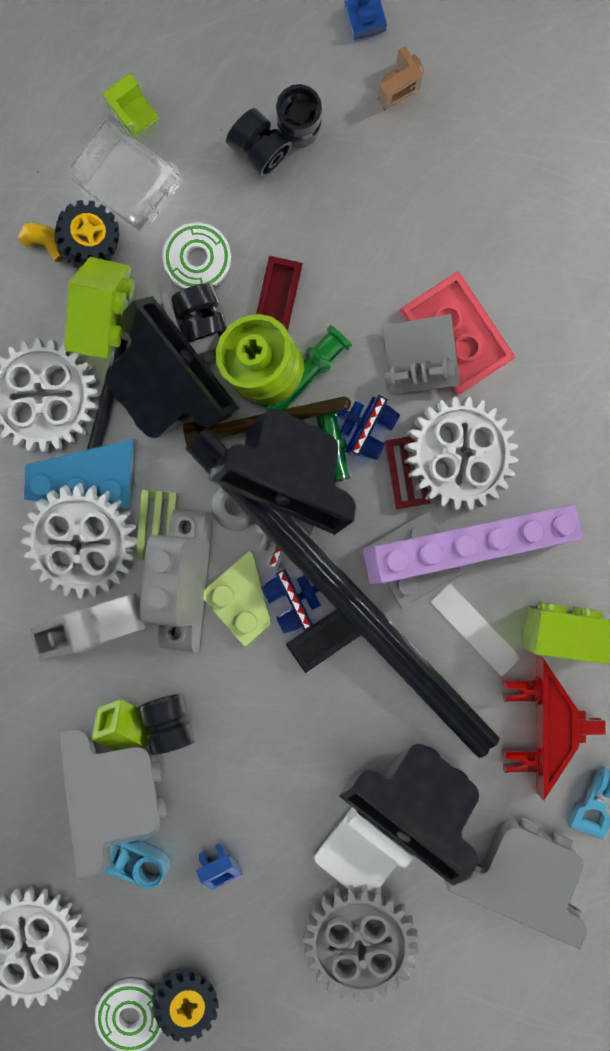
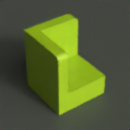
(130, 106)
(119, 726)

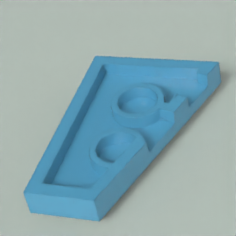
(103, 466)

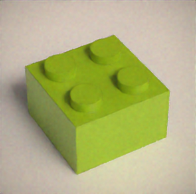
(96, 305)
(573, 635)

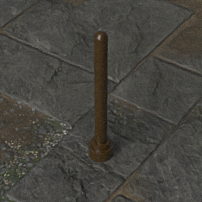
(193, 430)

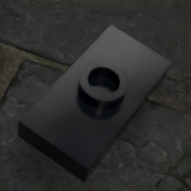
(322, 640)

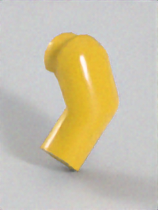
(35, 233)

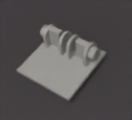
(420, 354)

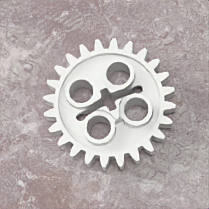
(41, 364)
(491, 459)
(82, 571)
(60, 940)

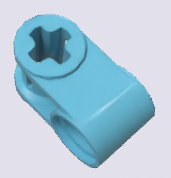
(131, 863)

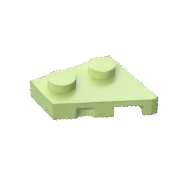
(240, 600)

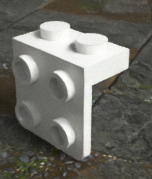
(360, 853)

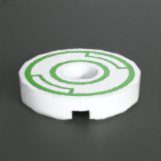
(197, 237)
(114, 1029)

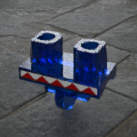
(375, 414)
(296, 616)

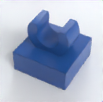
(365, 17)
(219, 871)

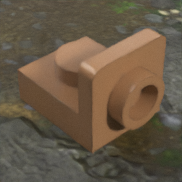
(401, 84)

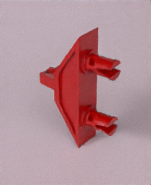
(558, 727)

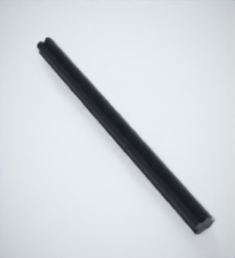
(356, 609)

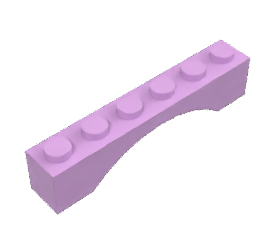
(472, 544)

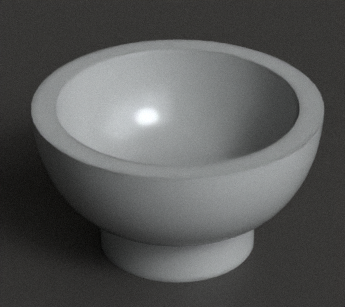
(229, 513)

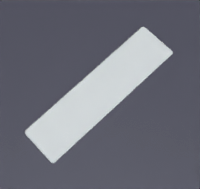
(475, 629)

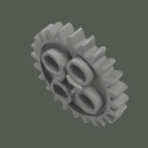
(367, 972)

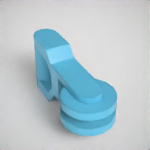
(599, 786)

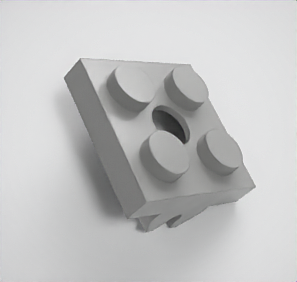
(413, 588)

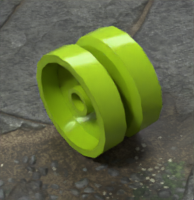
(260, 359)

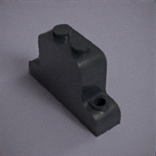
(163, 376)
(288, 469)
(422, 808)

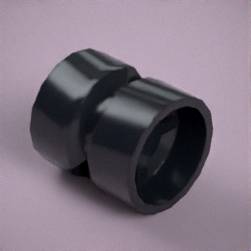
(299, 114)
(255, 139)
(195, 303)
(166, 723)

